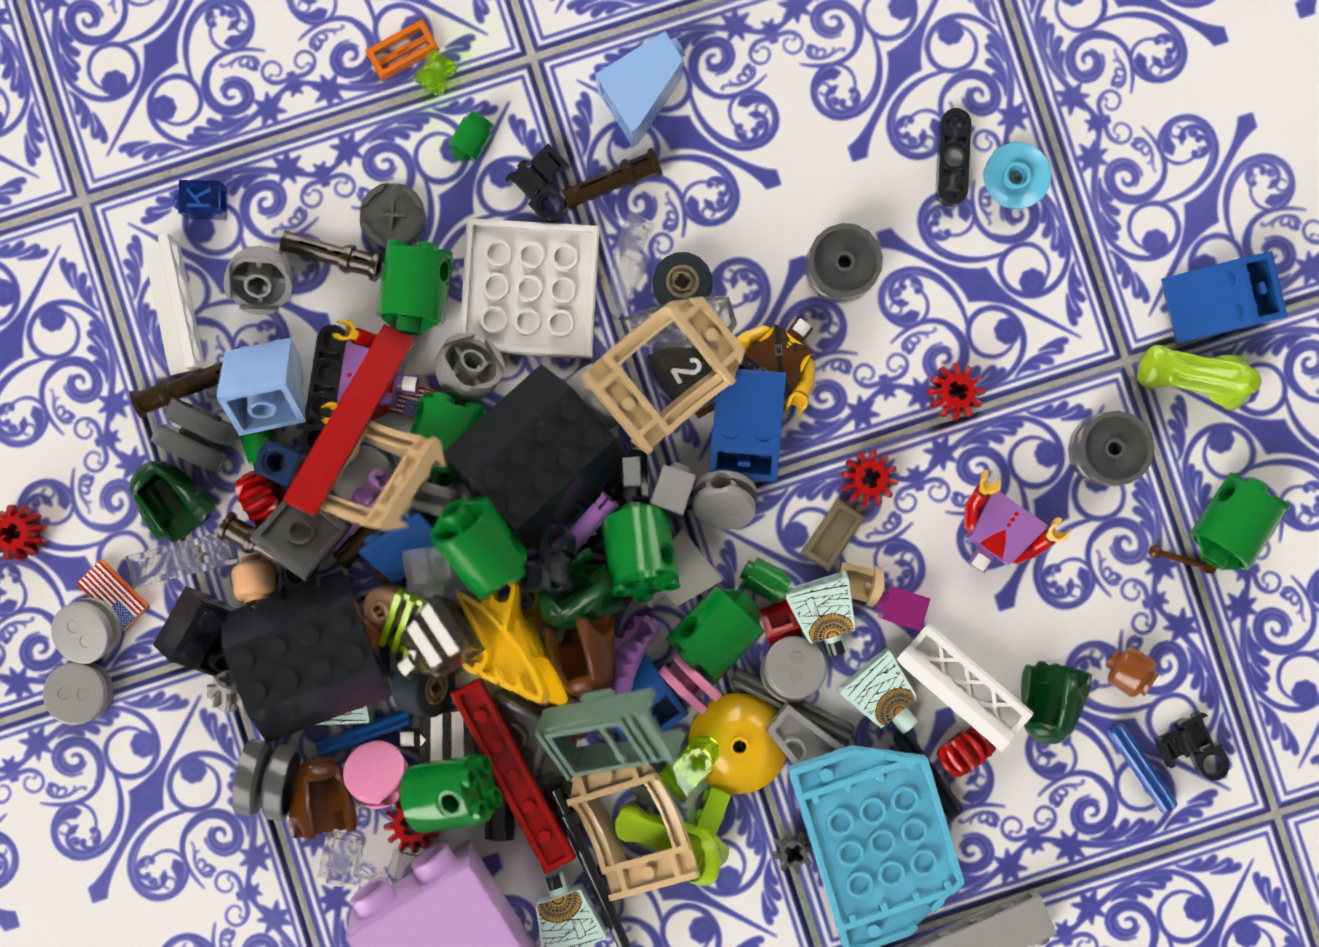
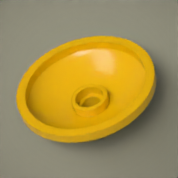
(743, 719)

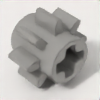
(224, 692)

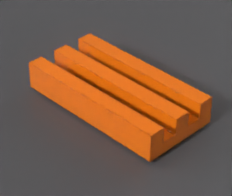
(395, 39)

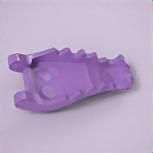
(630, 650)

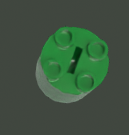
(414, 286)
(446, 421)
(1238, 523)
(479, 545)
(640, 551)
(717, 632)
(449, 793)

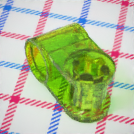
(689, 769)

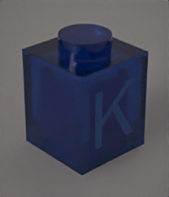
(201, 199)

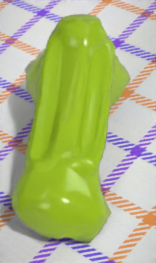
(1223, 379)
(638, 826)

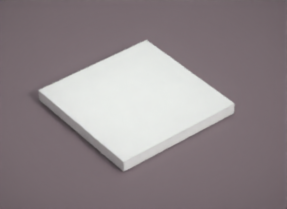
(531, 286)

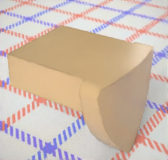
(864, 582)

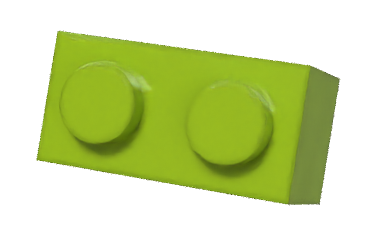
(713, 809)

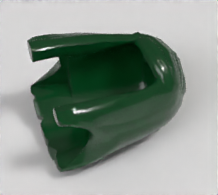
(169, 500)
(588, 599)
(1055, 697)

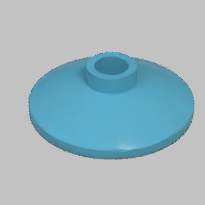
(1028, 164)

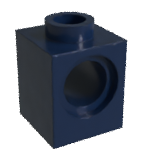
(269, 462)

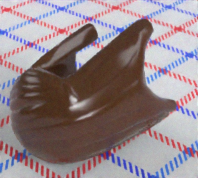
(584, 656)
(320, 800)

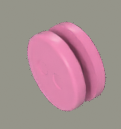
(689, 683)
(375, 774)

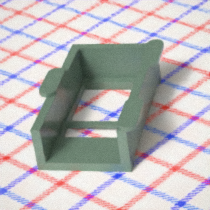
(600, 711)

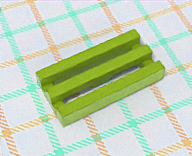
(386, 636)

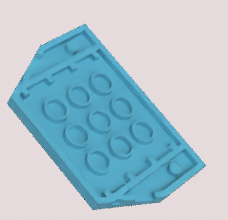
(877, 840)

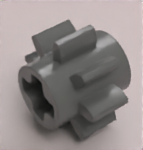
(794, 860)

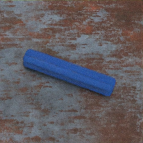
(363, 733)
(1142, 768)

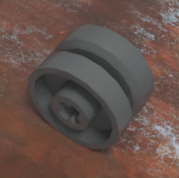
(862, 257)
(194, 437)
(1130, 454)
(265, 779)

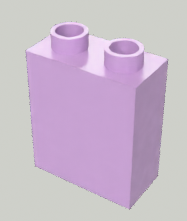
(440, 904)

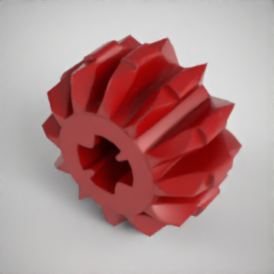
(956, 379)
(879, 484)
(258, 496)
(30, 533)
(964, 752)
(402, 831)

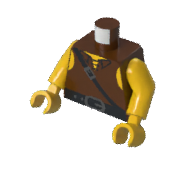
(783, 352)

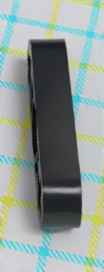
(964, 134)

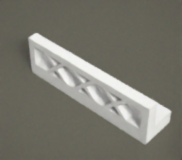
(174, 306)
(957, 696)

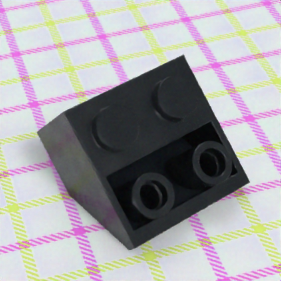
(194, 632)

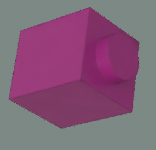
(902, 607)

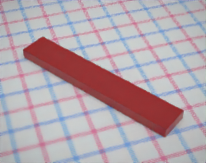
(349, 420)
(513, 775)

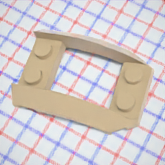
(626, 401)
(396, 498)
(644, 872)

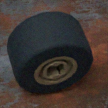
(680, 265)
(423, 694)

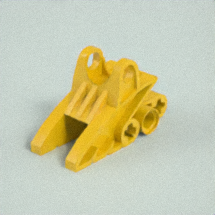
(513, 647)

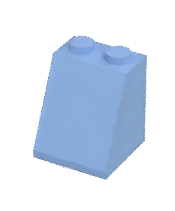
(641, 84)
(262, 386)

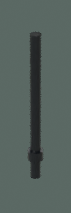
(569, 821)

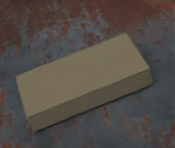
(832, 534)

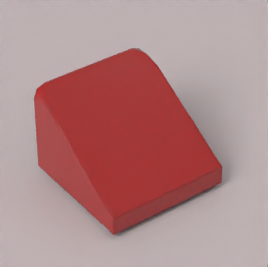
(779, 622)

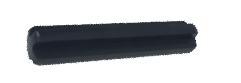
(949, 802)

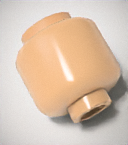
(253, 579)
(378, 604)

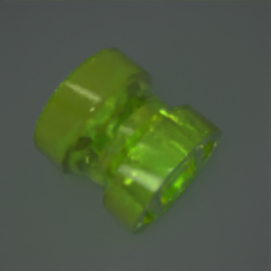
(435, 72)

